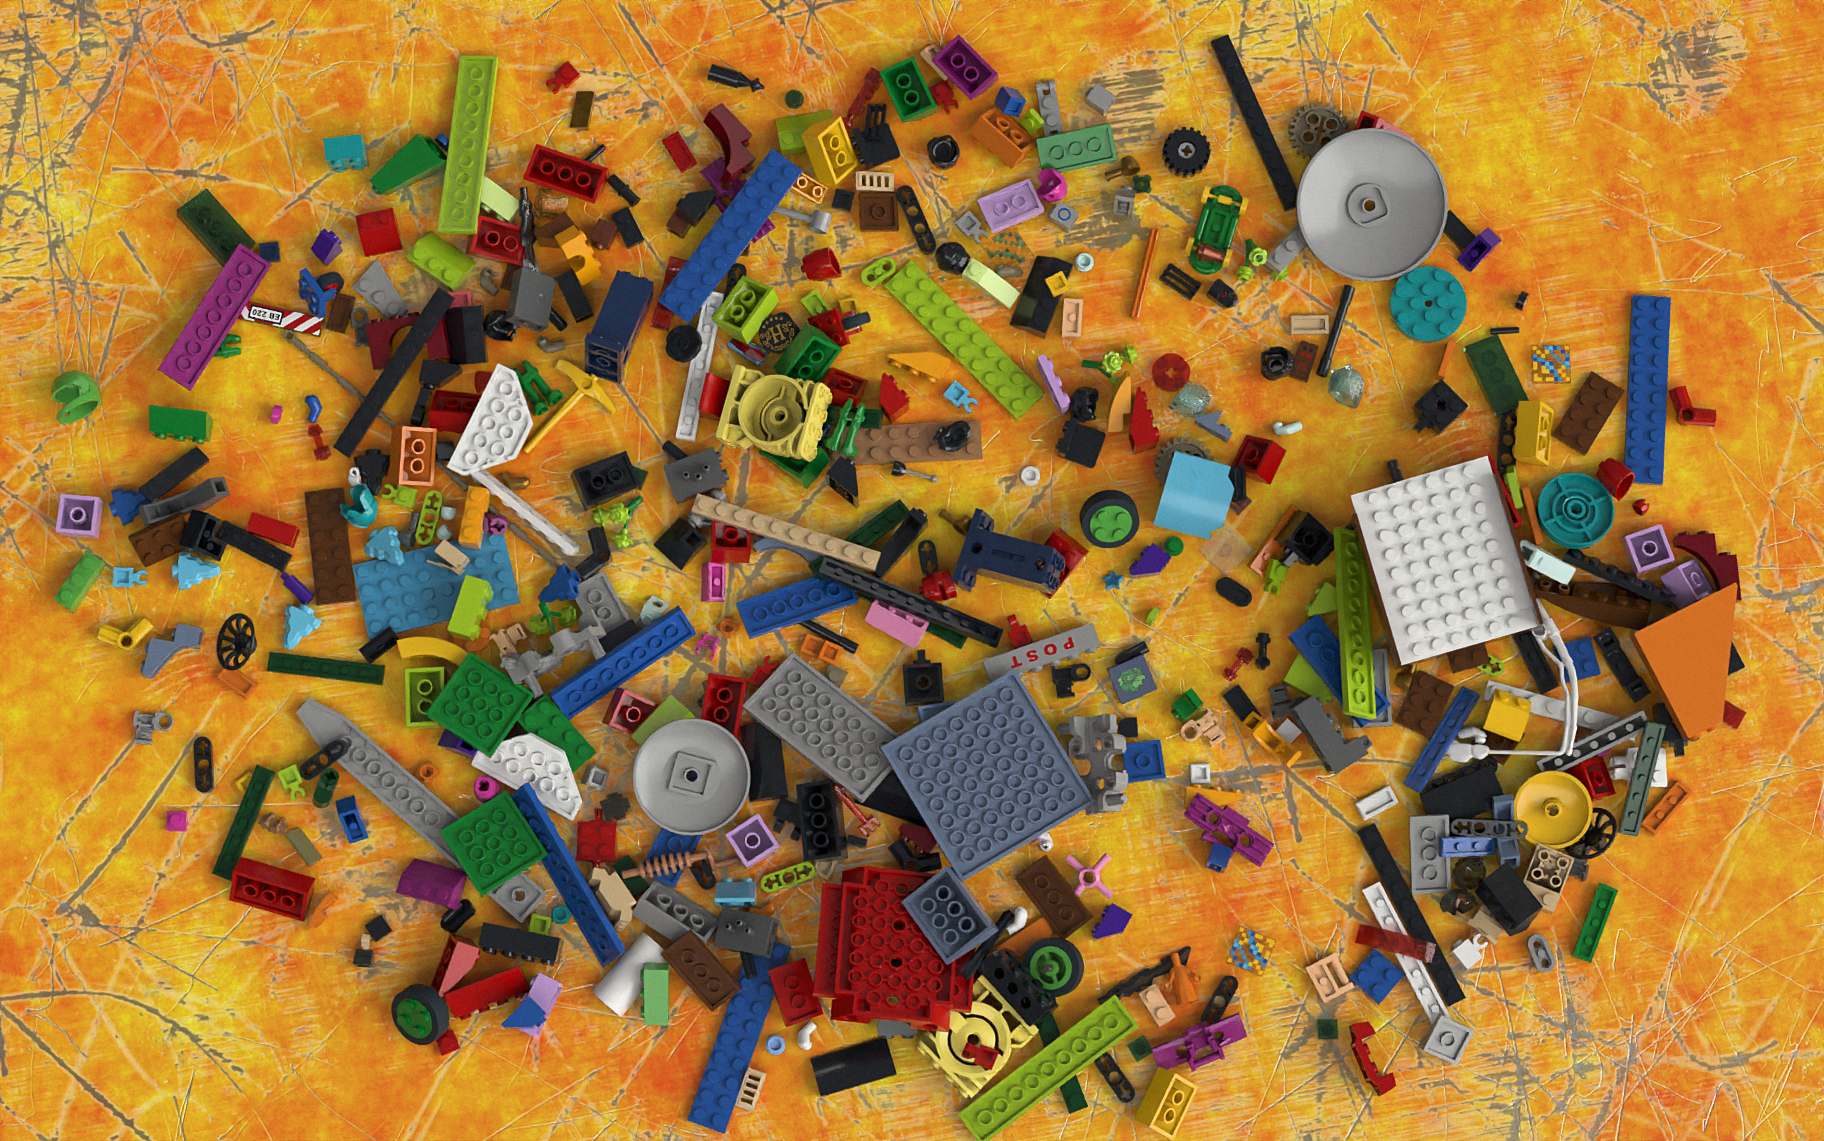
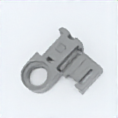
(147, 724)

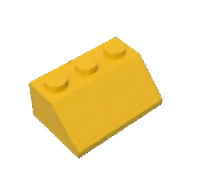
(829, 150)
(1533, 432)
(1165, 1103)

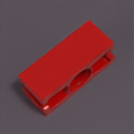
(273, 529)

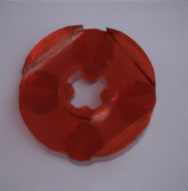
(1179, 366)

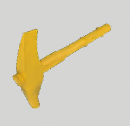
(586, 385)

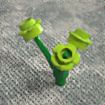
(1256, 256)

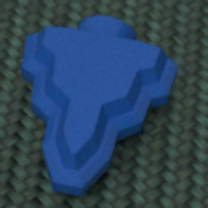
(126, 504)
(561, 586)

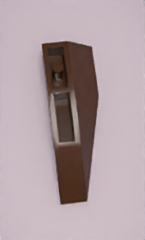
(1597, 602)

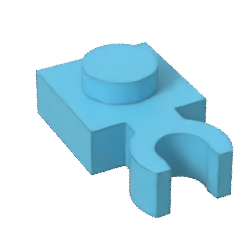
(959, 395)
(126, 577)

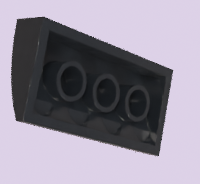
(765, 763)
(1463, 796)
(853, 1067)

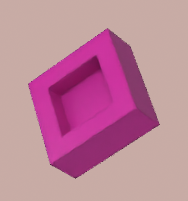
(177, 821)

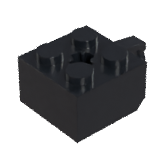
(1427, 409)
(1303, 540)
(923, 670)
(1671, 733)

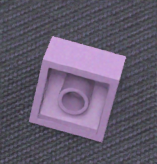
(1688, 583)

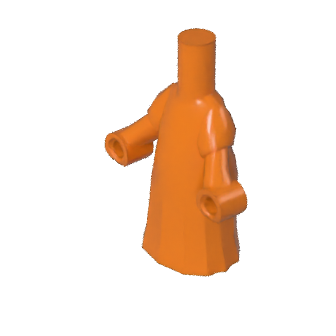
(1180, 976)

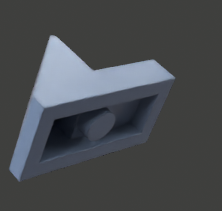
(1209, 423)

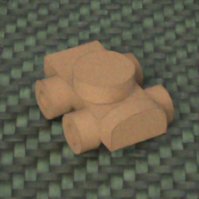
(273, 825)

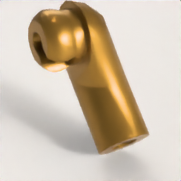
(515, 483)

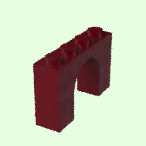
(382, 333)

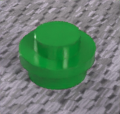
(1173, 546)

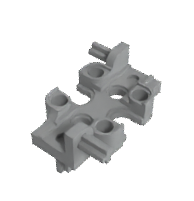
(530, 665)
(1084, 746)

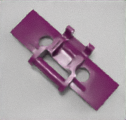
(712, 175)
(1230, 824)
(1197, 1038)

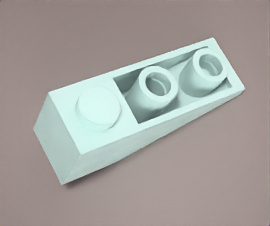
(1546, 563)

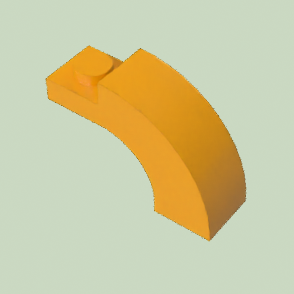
(1270, 740)

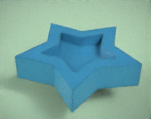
(1113, 581)

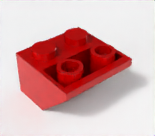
(891, 399)

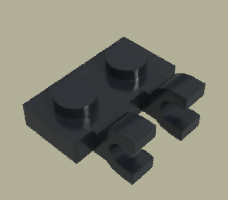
(787, 812)

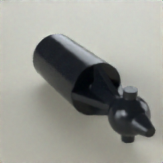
(732, 78)

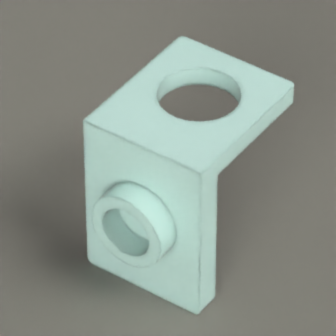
(650, 612)

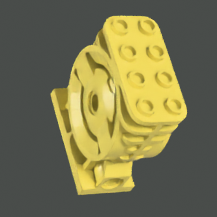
(756, 400)
(967, 1077)

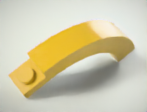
(430, 647)

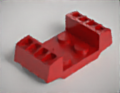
(1369, 1069)

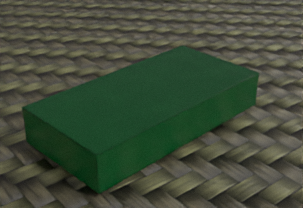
(635, 884)

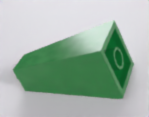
(411, 164)

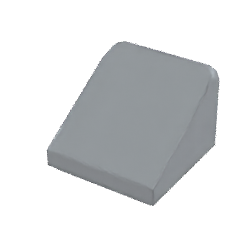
(594, 777)

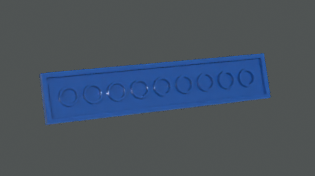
(730, 236)
(1647, 388)
(569, 879)
(736, 1044)

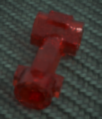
(322, 452)
(1244, 656)

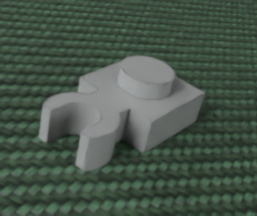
(970, 225)

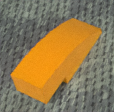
(1119, 403)

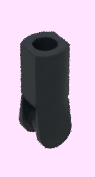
(1131, 652)

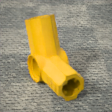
(116, 637)

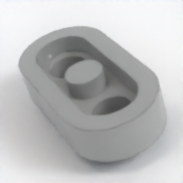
(1541, 953)

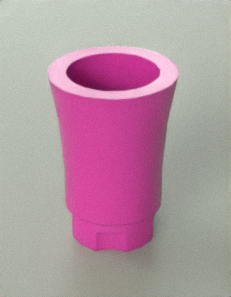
(494, 789)

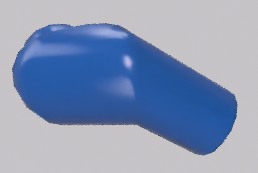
(315, 407)

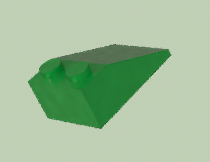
(799, 470)

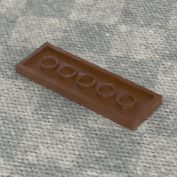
(329, 547)

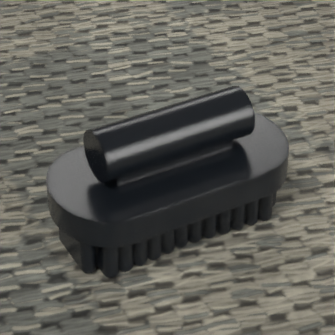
(1238, 479)
(454, 919)

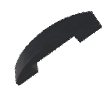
(1620, 665)

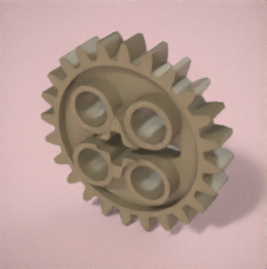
(1302, 127)
(1166, 458)

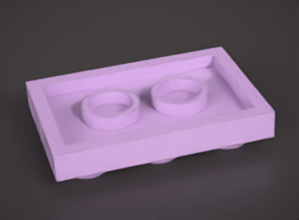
(1010, 206)
(1053, 384)

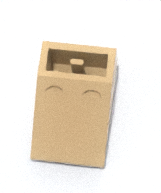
(1547, 876)

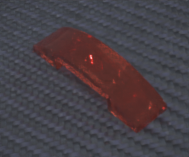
(662, 316)
(1395, 943)

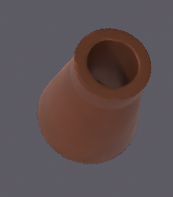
(1208, 253)

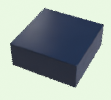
(270, 252)

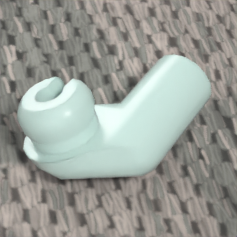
(1288, 429)

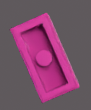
(713, 582)

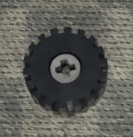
(1186, 164)

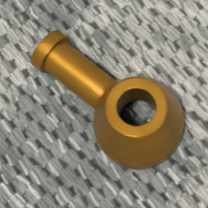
(1129, 167)
(961, 524)
(1404, 679)

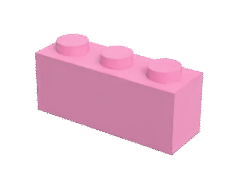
(897, 623)

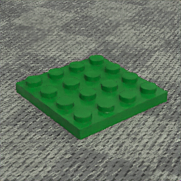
(480, 705)
(493, 843)

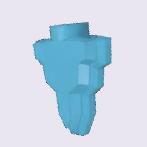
(385, 545)
(192, 570)
(299, 624)

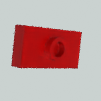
(679, 152)

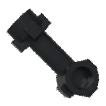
(1263, 661)

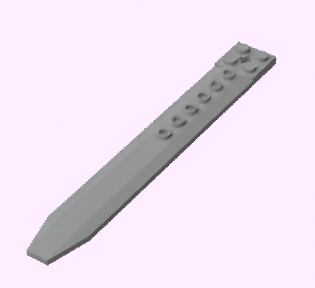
(405, 796)

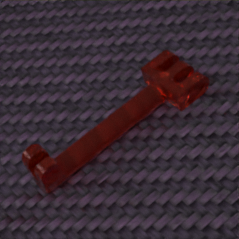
(838, 791)

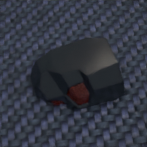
(1222, 295)

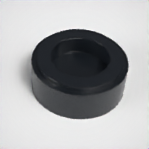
(1522, 299)

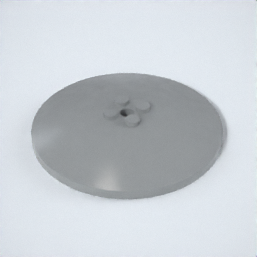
(1406, 198)

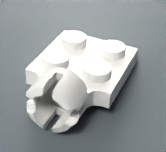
(1626, 766)

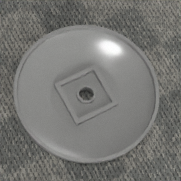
(684, 804)

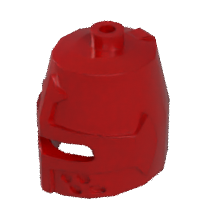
(821, 265)
(1615, 474)
(938, 586)

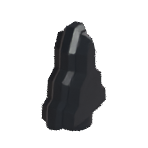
(373, 468)

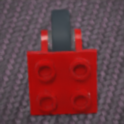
(834, 328)

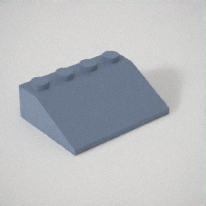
(949, 915)

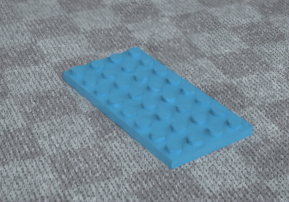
(426, 594)

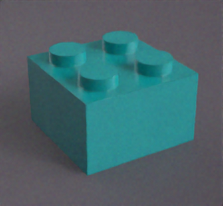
(346, 153)

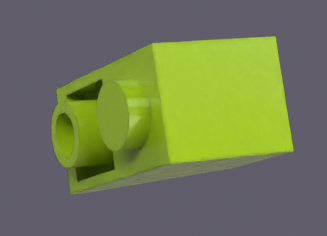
(1324, 603)

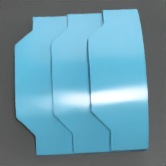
(1195, 496)

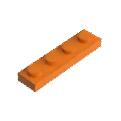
(1270, 547)

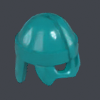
(365, 507)

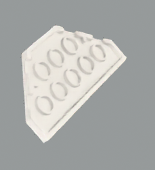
(496, 426)
(539, 763)

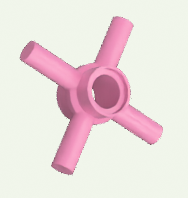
(1095, 871)

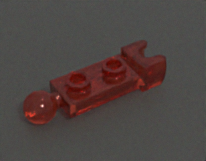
(872, 81)

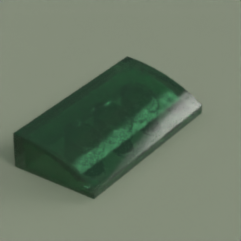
(213, 226)
(1495, 375)

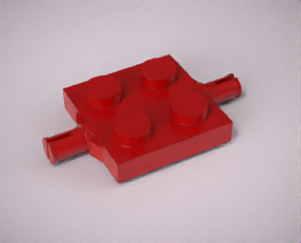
(596, 840)

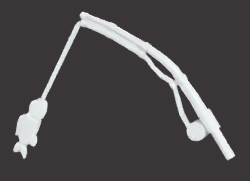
(1463, 752)

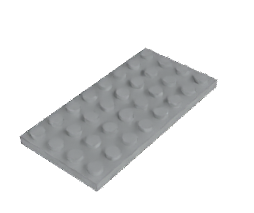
(823, 726)

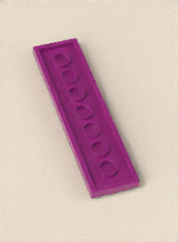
(214, 317)

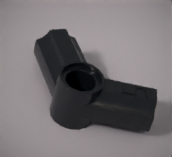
(599, 545)
(904, 856)

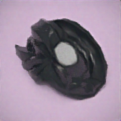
(953, 436)

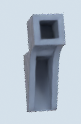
(161, 651)

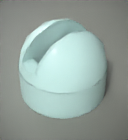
(448, 513)
(444, 532)

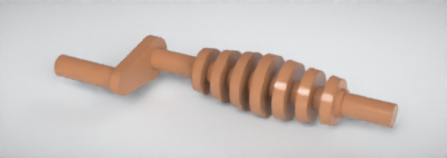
(679, 861)

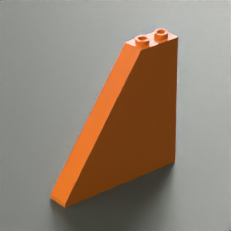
(1690, 660)

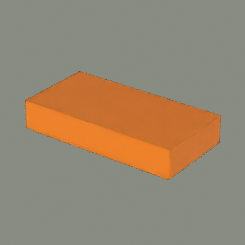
(1445, 360)
(237, 682)

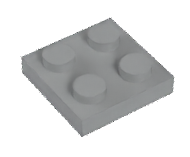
(1447, 1039)

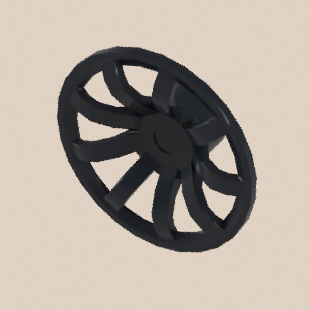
(242, 643)
(1595, 837)

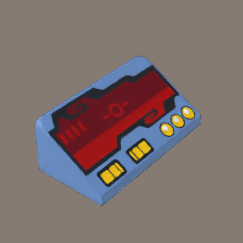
(752, 352)

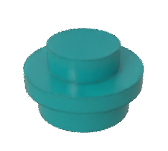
(560, 914)

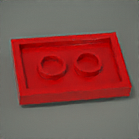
(794, 992)

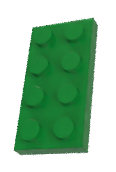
(1077, 148)
(552, 725)

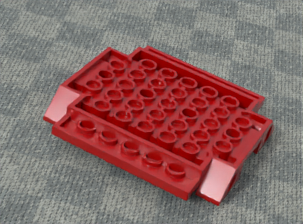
(858, 948)

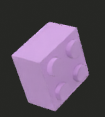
(79, 516)
(1647, 550)
(752, 841)

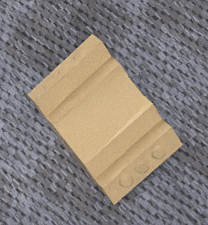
(612, 897)

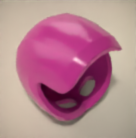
(1053, 185)

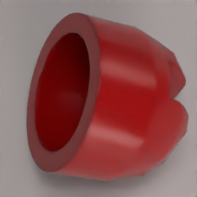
(1640, 507)

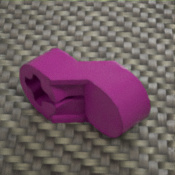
(495, 524)

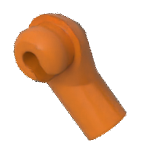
(768, 910)

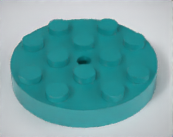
(1423, 322)
(1579, 493)

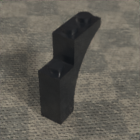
(901, 542)

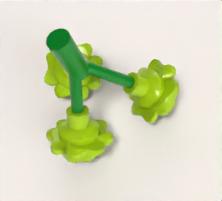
(1112, 363)
(618, 514)
(542, 623)

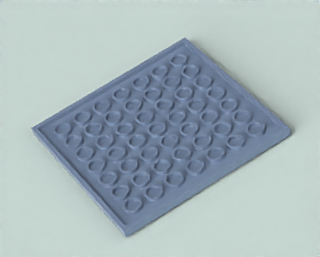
(987, 775)

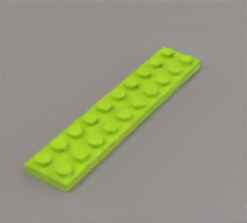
(468, 145)
(964, 340)
(1354, 627)
(1048, 1070)

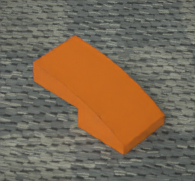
(821, 649)
(319, 916)

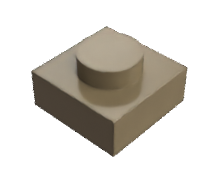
(835, 675)

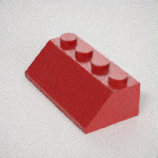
(566, 174)
(452, 410)
(724, 701)
(271, 888)
(487, 992)

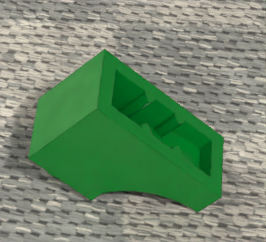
(1186, 705)

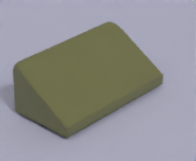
(304, 846)

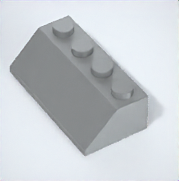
(674, 913)

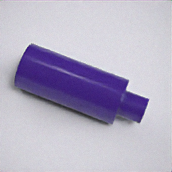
(297, 588)

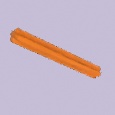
(1144, 273)

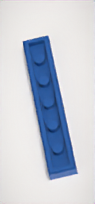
(1441, 740)

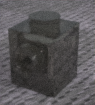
(615, 807)

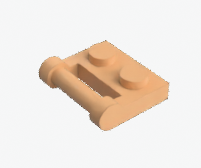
(1324, 981)

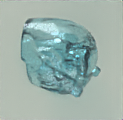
(1346, 386)
(1191, 401)

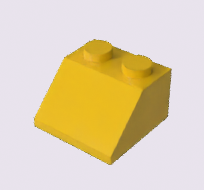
(1506, 714)

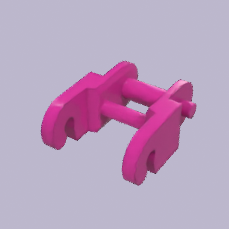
(701, 643)

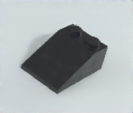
(604, 480)

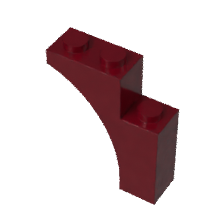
(733, 140)
(1703, 547)
(919, 836)

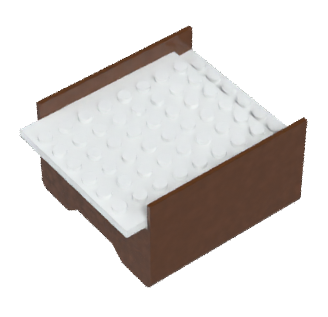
(1444, 565)

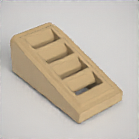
(874, 189)
(762, 1076)

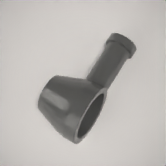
(408, 537)

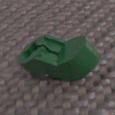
(323, 796)

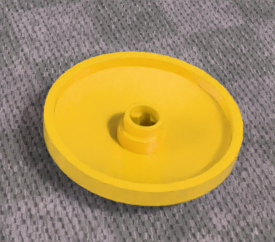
(1554, 809)

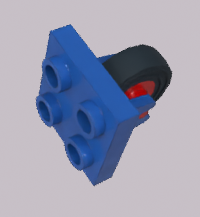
(319, 290)

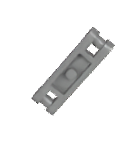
(1049, 107)

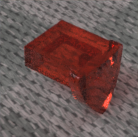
(481, 380)

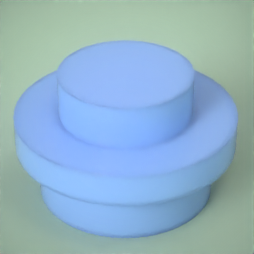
(775, 1045)

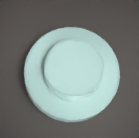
(1084, 262)

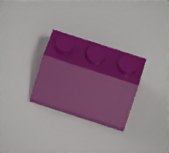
(965, 68)
(432, 883)

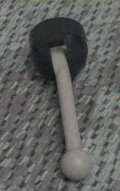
(899, 470)

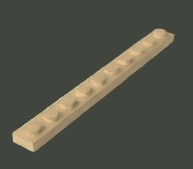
(786, 532)

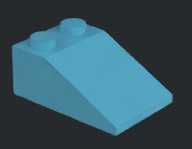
(736, 893)

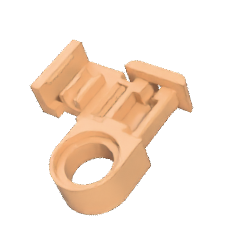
(509, 639)
(1206, 726)

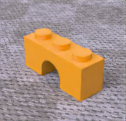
(572, 244)
(472, 522)

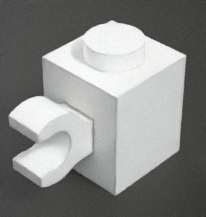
(1467, 952)

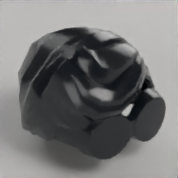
(942, 152)
(952, 258)
(498, 328)
(1278, 363)
(1084, 404)

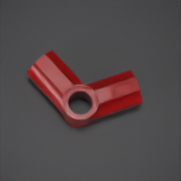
(1698, 416)

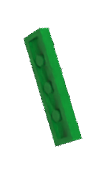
(1594, 923)

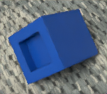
(1010, 101)

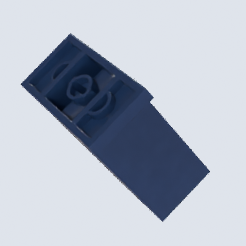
(618, 326)
(1006, 559)

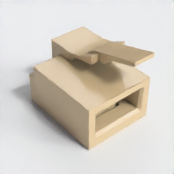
(452, 557)
(1486, 924)

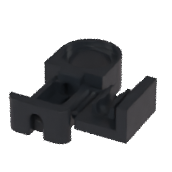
(419, 409)
(1065, 677)

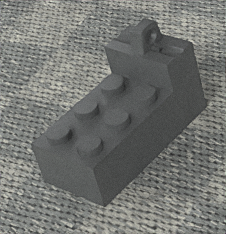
(1323, 737)

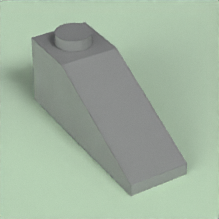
(1124, 201)

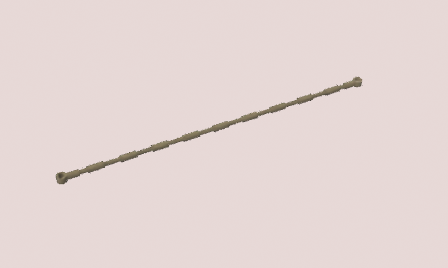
(454, 477)

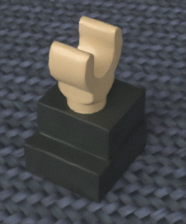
(364, 956)

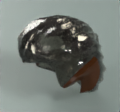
(1469, 872)
(1458, 900)

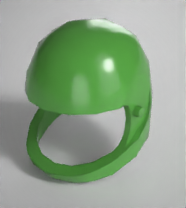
(79, 394)

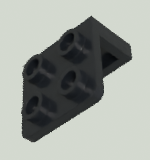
(875, 151)
(1080, 443)

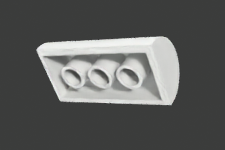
(622, 983)

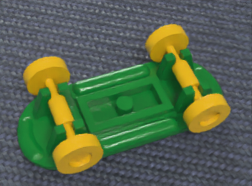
(1216, 225)

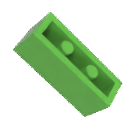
(80, 581)
(655, 993)

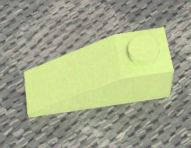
(990, 283)

